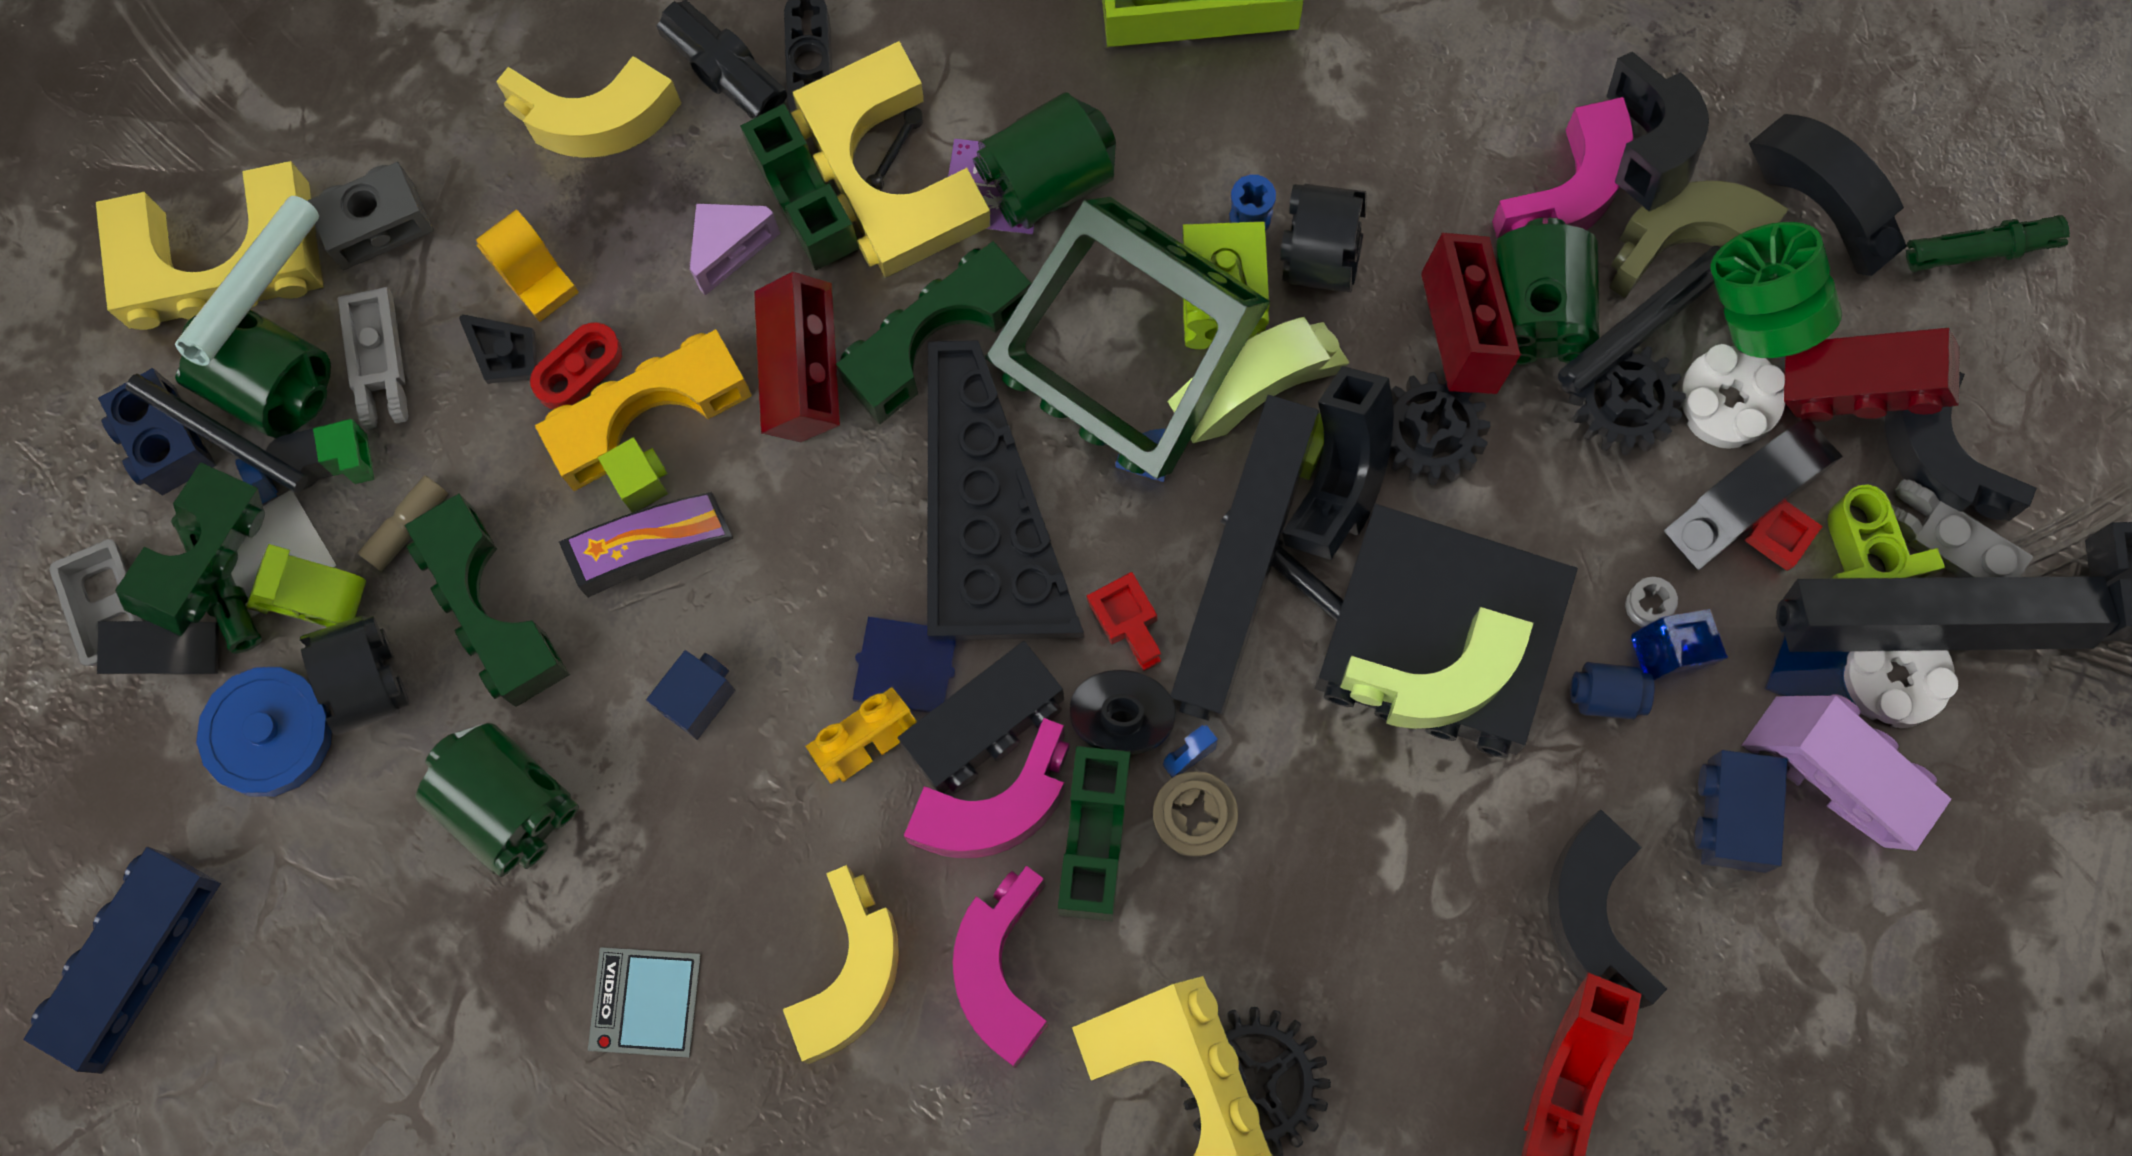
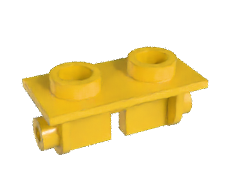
(841, 745)

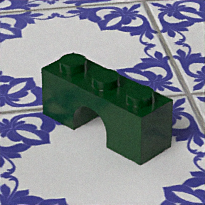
(799, 188)
(177, 587)
(1094, 834)

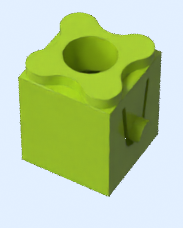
(1237, 251)

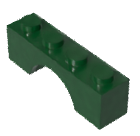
(978, 292)
(456, 550)

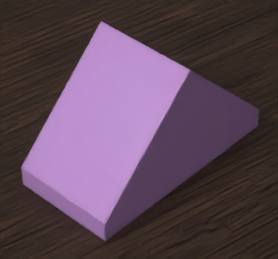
(727, 239)

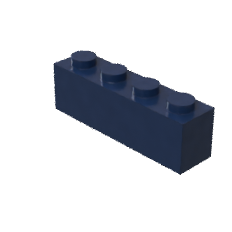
(121, 961)

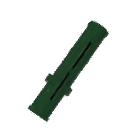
(2008, 240)
(226, 604)

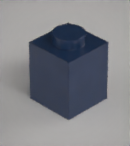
(692, 692)

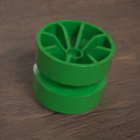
(1776, 289)

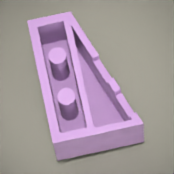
(1853, 766)

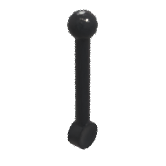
(912, 120)

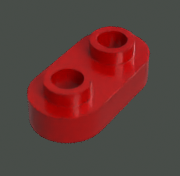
(572, 363)

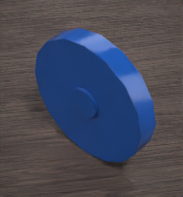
(263, 732)

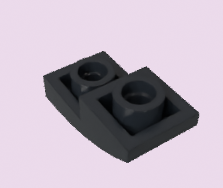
(150, 649)

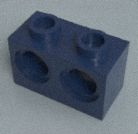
(150, 436)

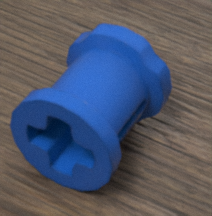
(1255, 191)

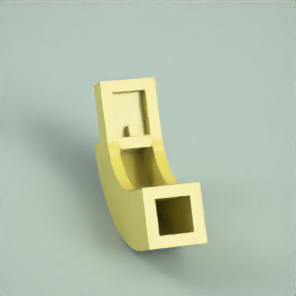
(597, 124)
(865, 983)

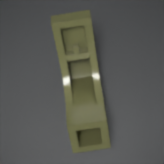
(1701, 213)

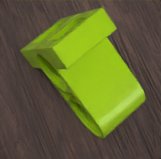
(1877, 537)
(304, 589)

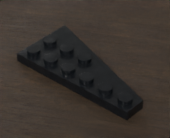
(985, 534)

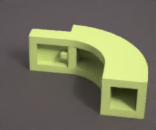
(1265, 367)
(1444, 697)

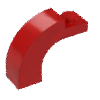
(1578, 1066)

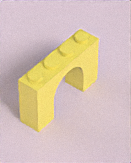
(893, 226)
(138, 264)
(1186, 1034)

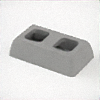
(81, 614)

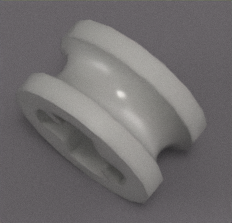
(1656, 586)

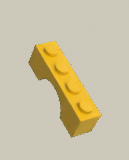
(694, 376)

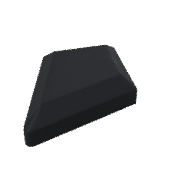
(501, 349)

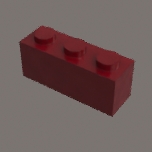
(1470, 314)
(796, 357)
(1874, 375)

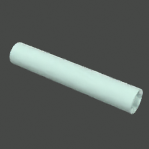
(247, 281)

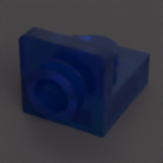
(1678, 644)

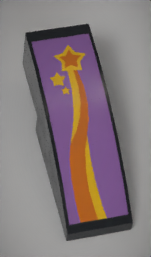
(644, 542)

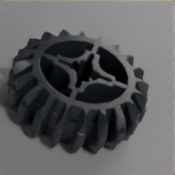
(1293, 1055)

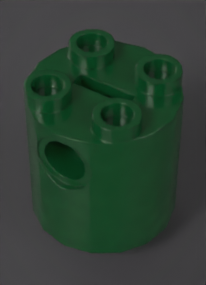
(1048, 159)
(1550, 288)
(262, 377)
(493, 797)

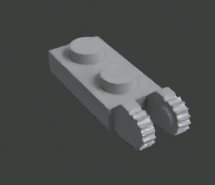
(373, 353)
(1963, 542)

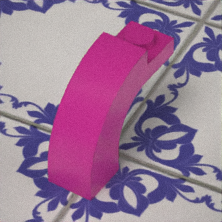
(1597, 143)
(999, 823)
(979, 979)

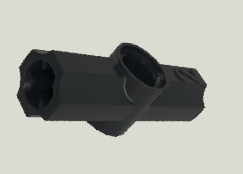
(720, 59)

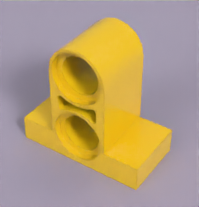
(526, 265)

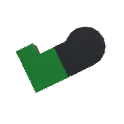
(327, 452)

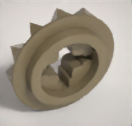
(1218, 803)

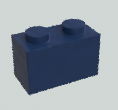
(1742, 811)

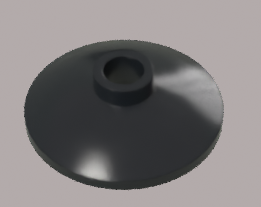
(1122, 711)

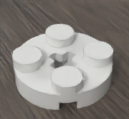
(1746, 422)
(1929, 688)

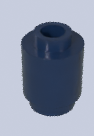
(1612, 691)

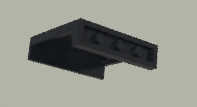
(1414, 609)

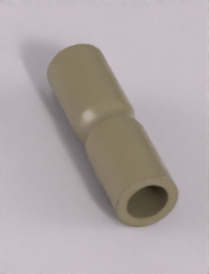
(392, 533)

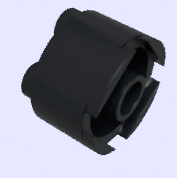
(1323, 237)
(351, 673)

